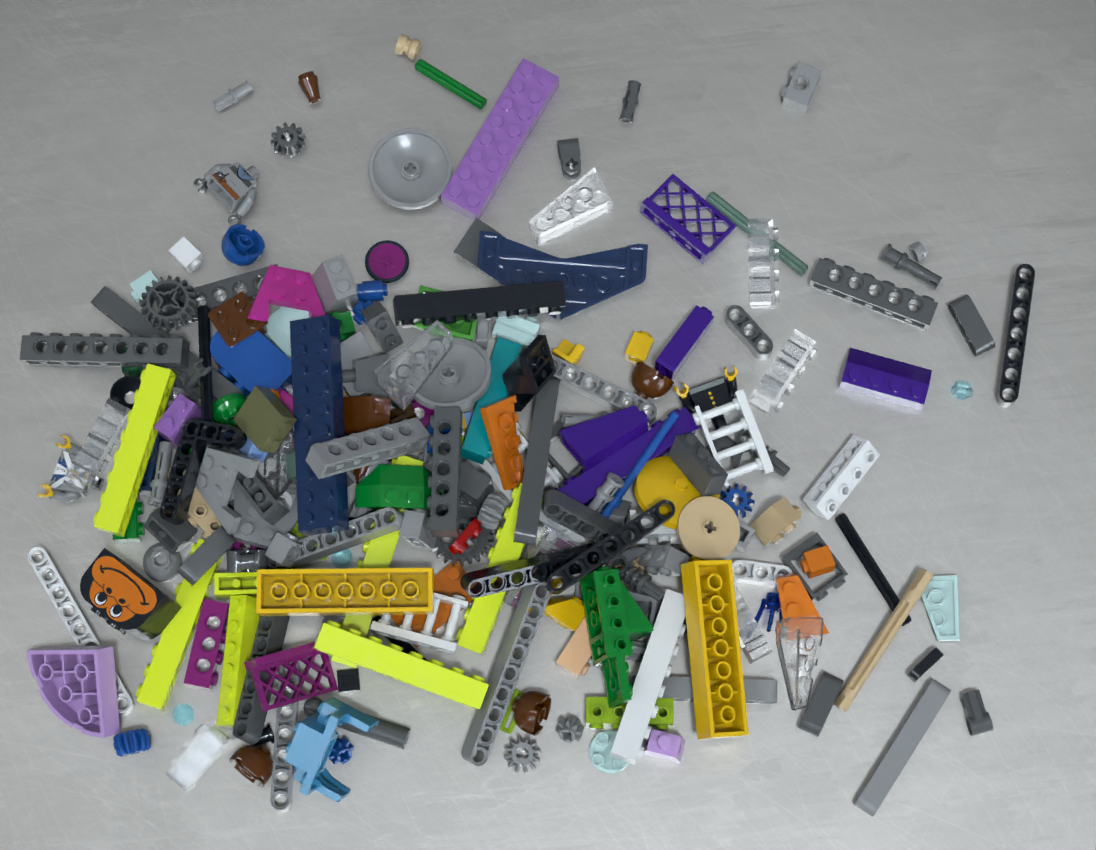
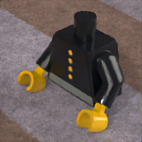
(710, 395)

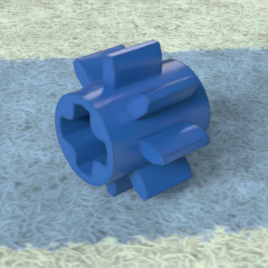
(358, 318)
(341, 751)

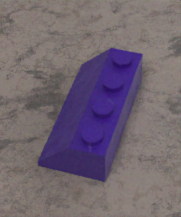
(885, 379)

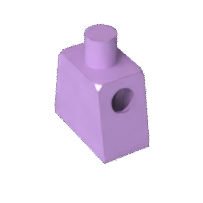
(664, 746)

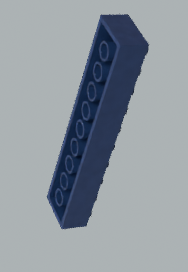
(320, 418)

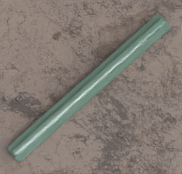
(741, 221)

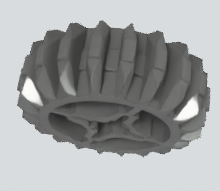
(160, 317)

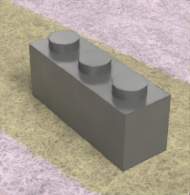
(697, 464)

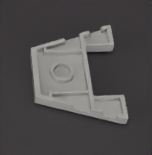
(217, 481)
(254, 529)

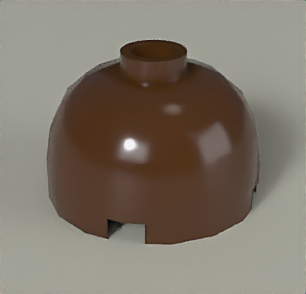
(649, 382)
(531, 710)
(253, 763)

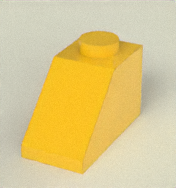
(565, 612)

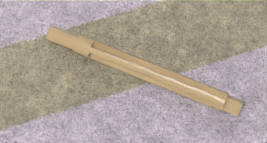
(883, 639)

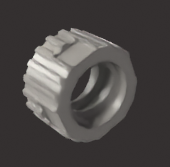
(918, 251)

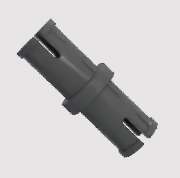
(630, 101)

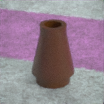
(309, 85)

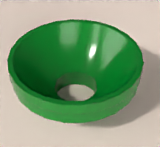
(227, 407)

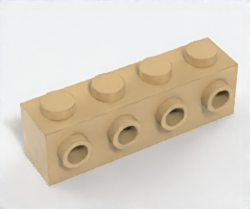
(201, 514)

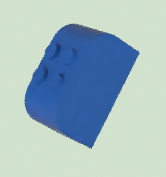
(252, 363)

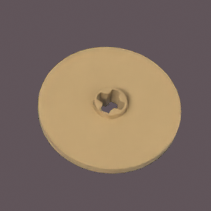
(722, 520)

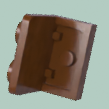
(233, 322)

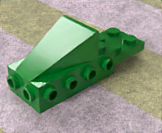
(620, 624)

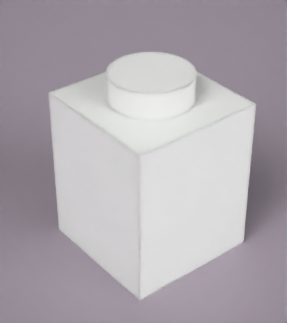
(186, 255)

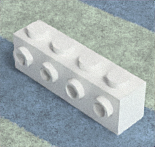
(841, 477)

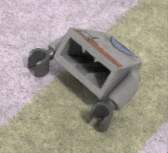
(232, 185)

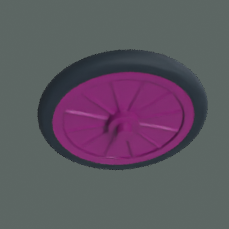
(387, 261)

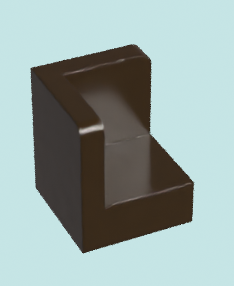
(398, 414)

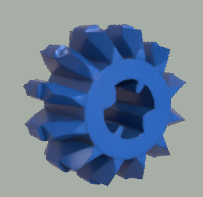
(742, 497)
(132, 742)

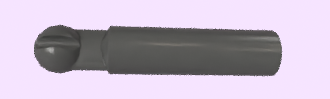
(384, 732)

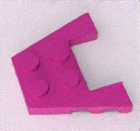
(286, 289)

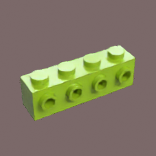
(599, 714)

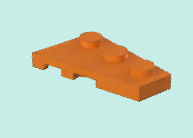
(794, 598)

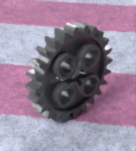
(481, 543)

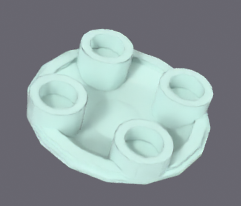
(600, 751)

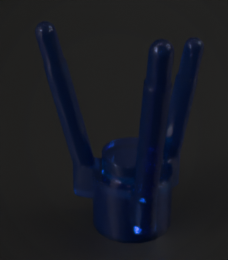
(772, 606)

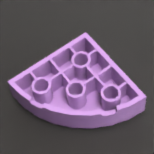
(78, 686)

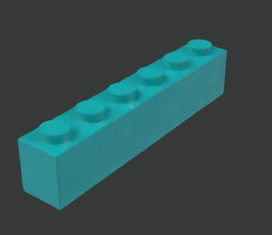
(476, 441)

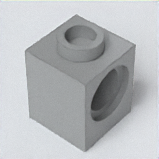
(284, 549)

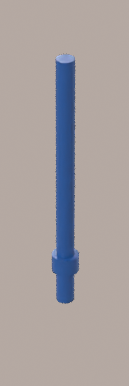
(615, 503)

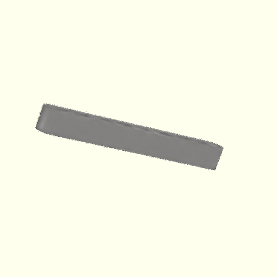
(508, 682)

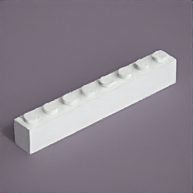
(650, 678)

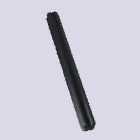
(205, 354)
(869, 563)

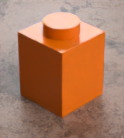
(817, 562)

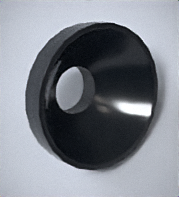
(122, 388)

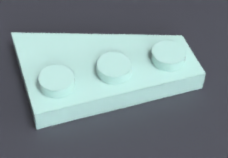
(943, 606)

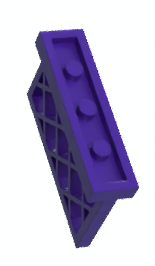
(673, 227)

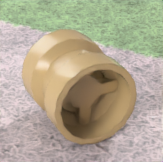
(409, 47)

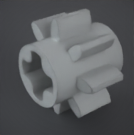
(570, 729)

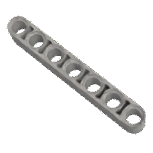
(601, 386)
(345, 538)
(756, 690)
(280, 747)
(902, 747)

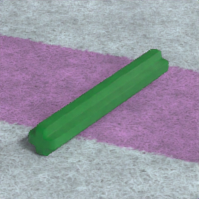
(450, 84)

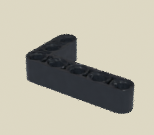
(193, 463)

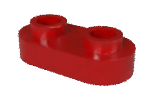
(460, 544)

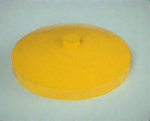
(664, 481)

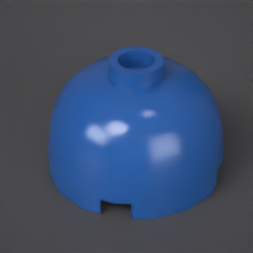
(242, 245)

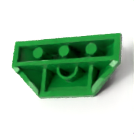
(394, 487)

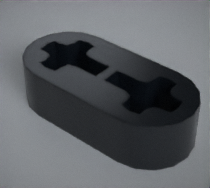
(925, 664)

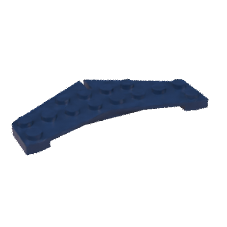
(585, 278)

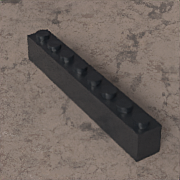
(479, 303)

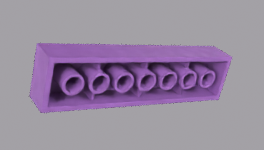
(500, 140)

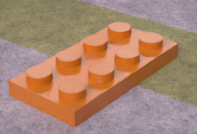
(445, 583)

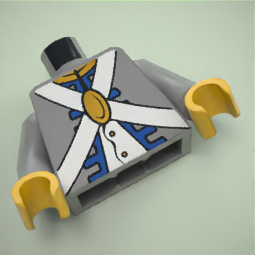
(57, 489)

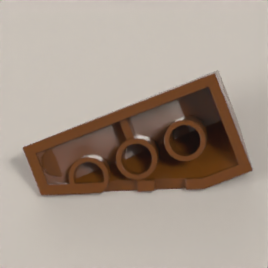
(362, 414)

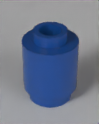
(372, 290)

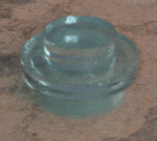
(962, 390)
(342, 559)
(183, 715)

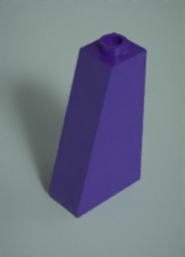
(684, 342)
(603, 436)

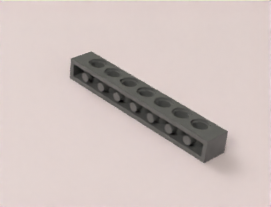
(176, 356)

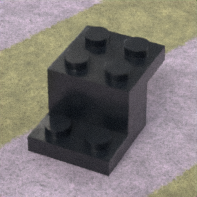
(529, 372)

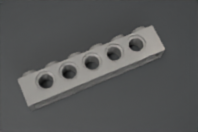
(367, 447)

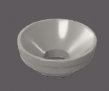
(165, 572)

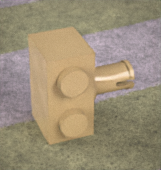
(776, 521)

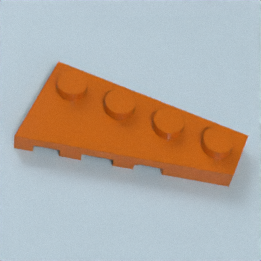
(501, 430)

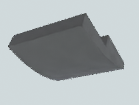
(469, 245)

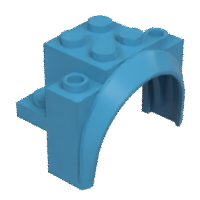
(314, 743)

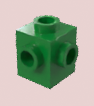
(346, 324)

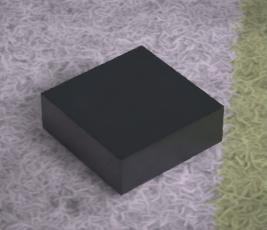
(348, 680)

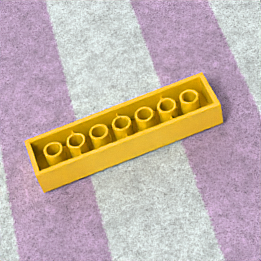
(345, 591)
(714, 649)

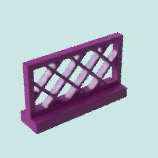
(282, 659)

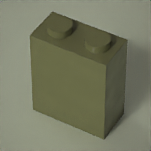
(265, 419)

